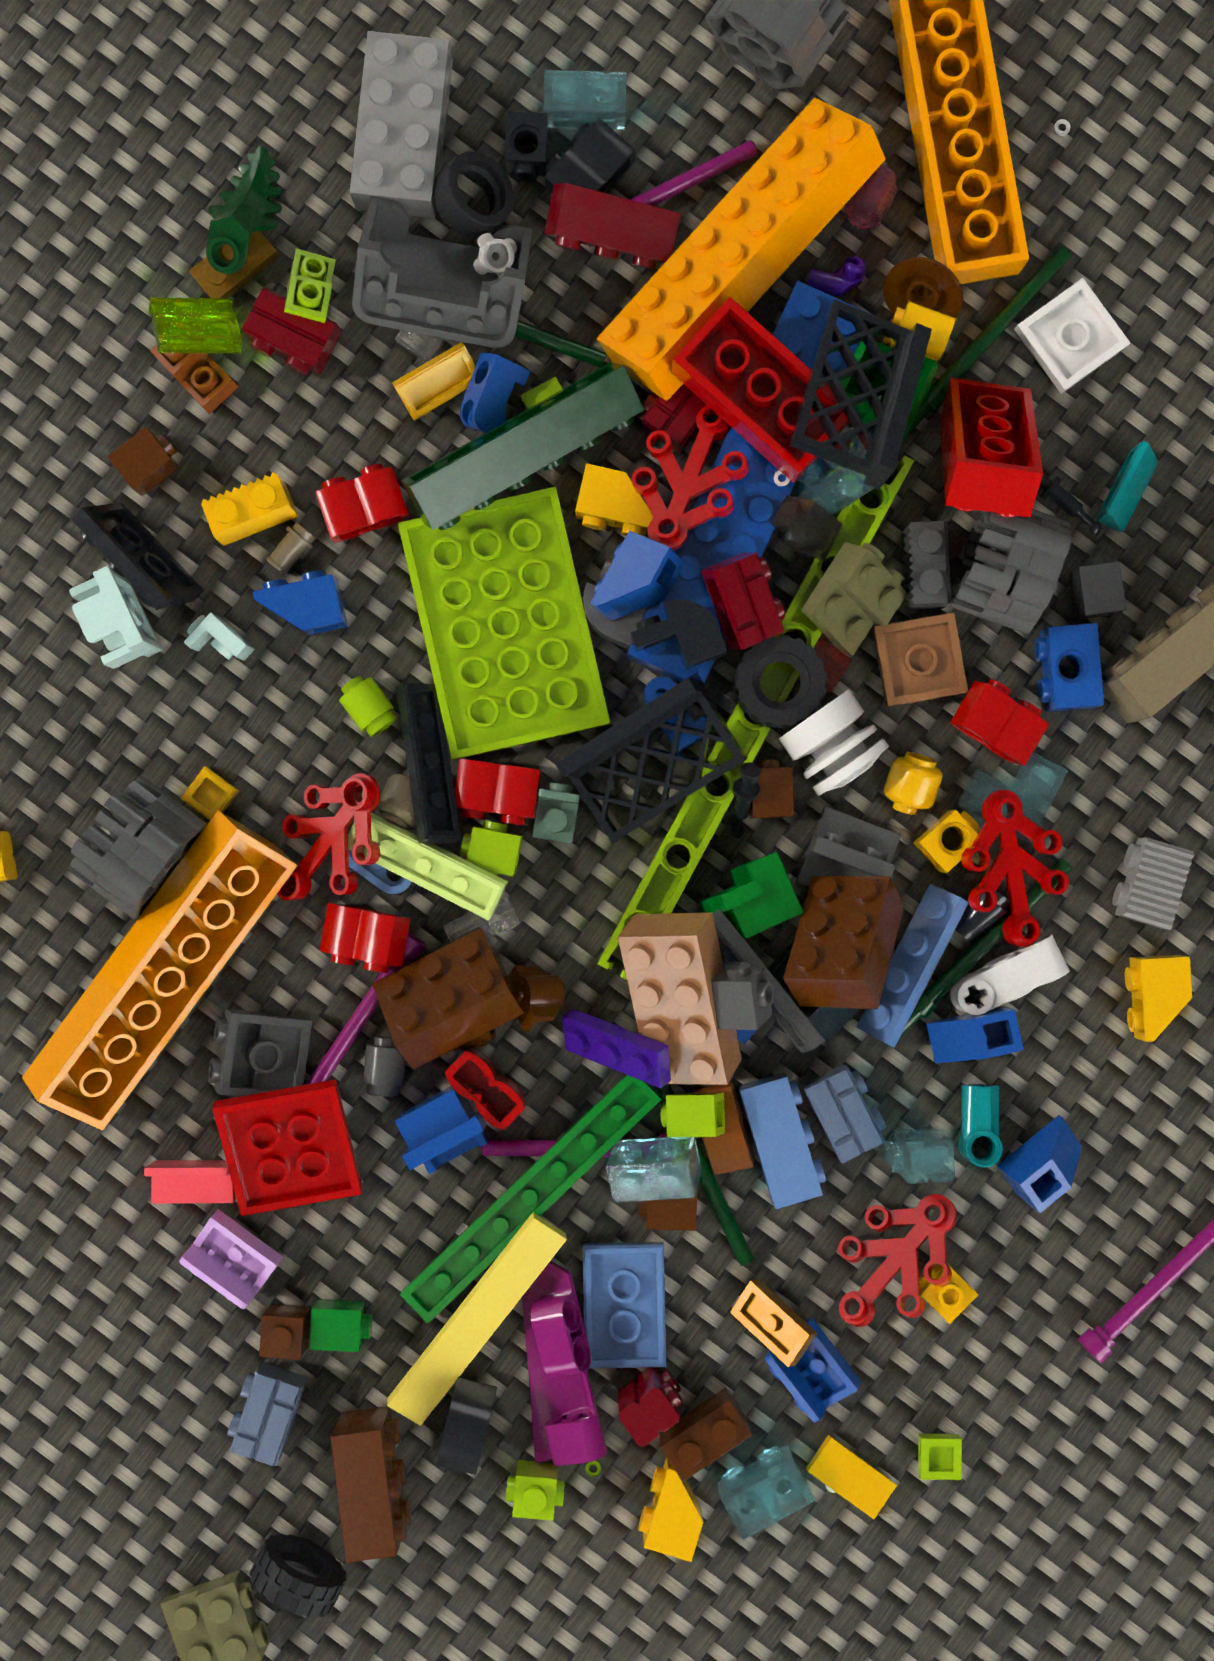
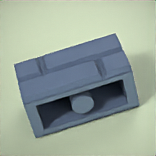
(844, 1113)
(267, 1414)

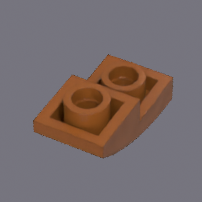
(199, 376)
(730, 1150)

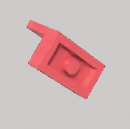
(190, 1181)

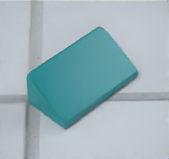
(1128, 487)

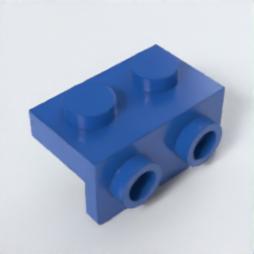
(819, 1376)

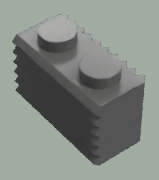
(926, 565)

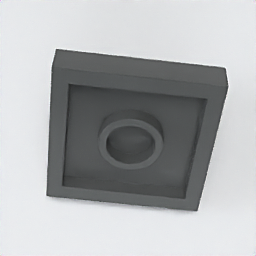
(848, 848)

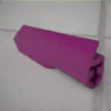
(558, 1362)

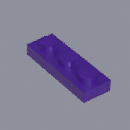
(617, 1048)

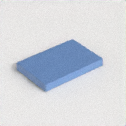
(625, 1304)

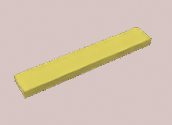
(476, 1319)

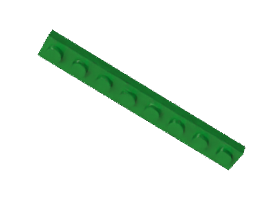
(532, 1192)

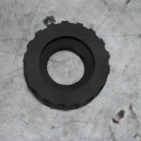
(811, 675)
(298, 1575)

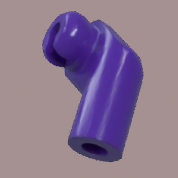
(840, 281)

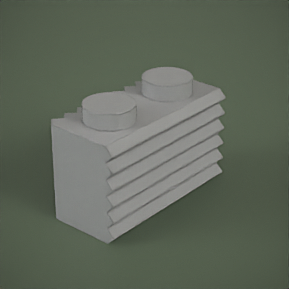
(1152, 882)

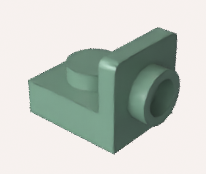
(556, 813)

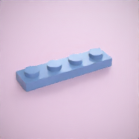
(913, 964)

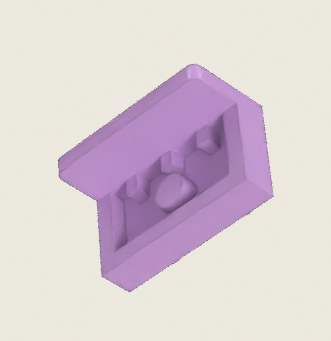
(231, 1259)

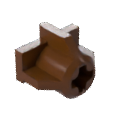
(538, 995)

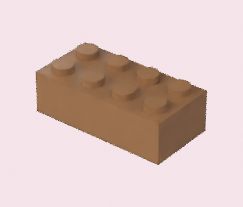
(670, 986)

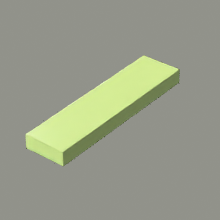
(434, 868)

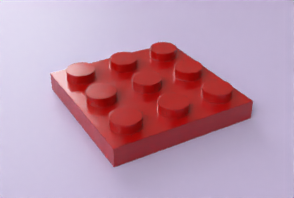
(288, 1147)

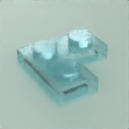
(1034, 785)

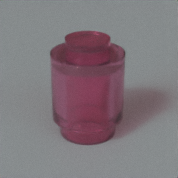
(873, 199)

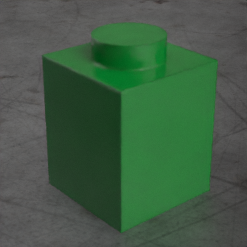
(339, 1325)

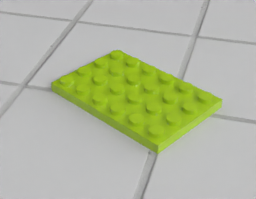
(505, 625)

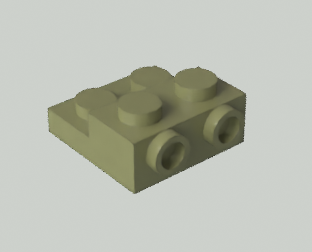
(854, 596)
(216, 1621)

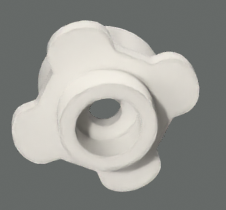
(489, 245)

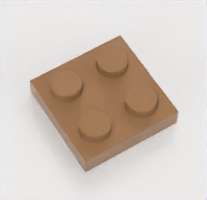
(920, 660)

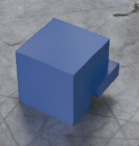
(440, 1130)

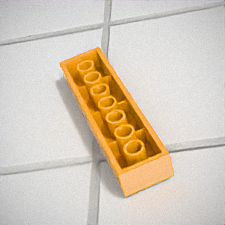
(960, 137)
(745, 240)
(158, 972)

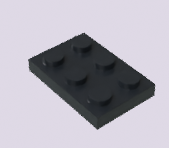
(136, 555)

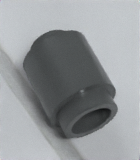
(383, 1067)

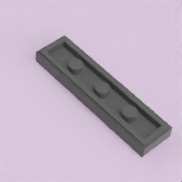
(784, 1009)

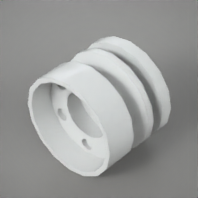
(834, 743)

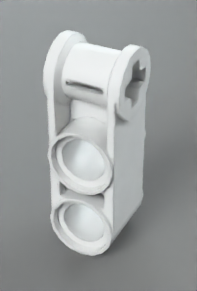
(1010, 976)

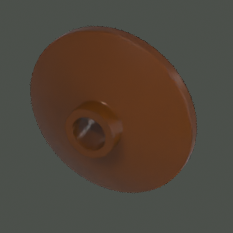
(907, 282)

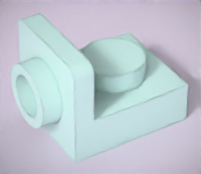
(226, 639)

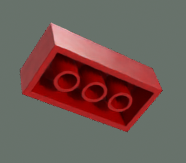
(753, 385)
(990, 448)

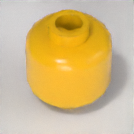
(913, 782)

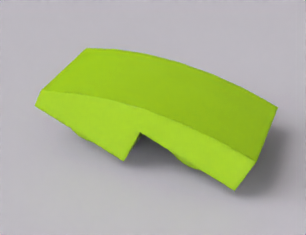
(309, 285)

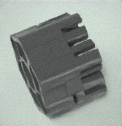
(777, 37)
(1016, 571)
(141, 846)

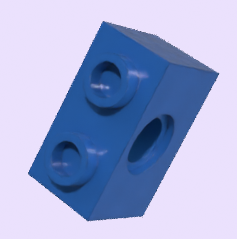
(1080, 646)

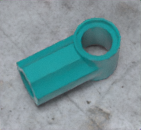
(980, 1119)

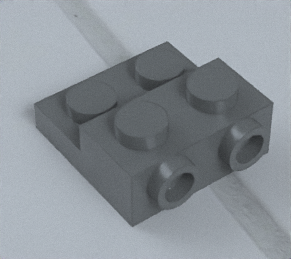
(259, 1052)

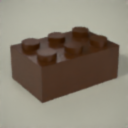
(844, 942)
(446, 998)
(370, 1483)

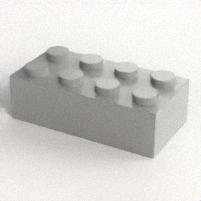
(401, 121)

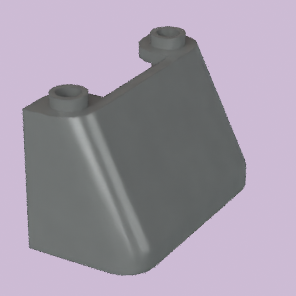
(432, 282)

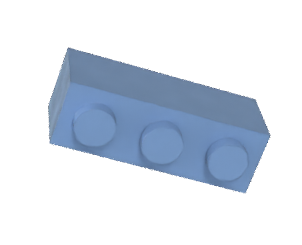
(782, 1140)

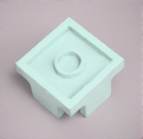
(114, 613)

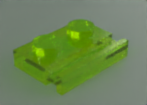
(195, 325)

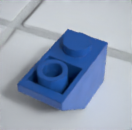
(637, 577)
(308, 604)
(975, 1036)
(1043, 1165)

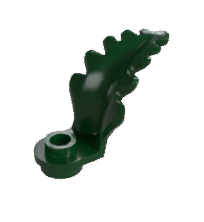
(243, 211)

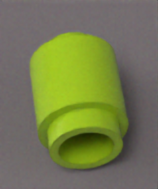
(367, 705)

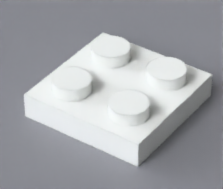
(1072, 336)

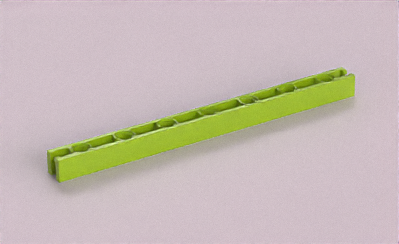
(702, 811)

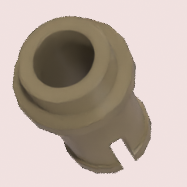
(291, 548)

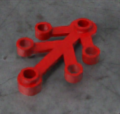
(688, 483)
(334, 835)
(1010, 863)
(901, 1255)

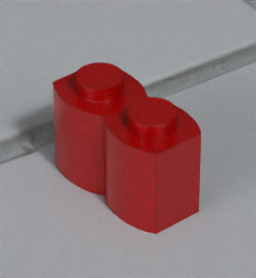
(361, 503)
(1000, 722)
(497, 790)
(364, 935)
(495, 1096)

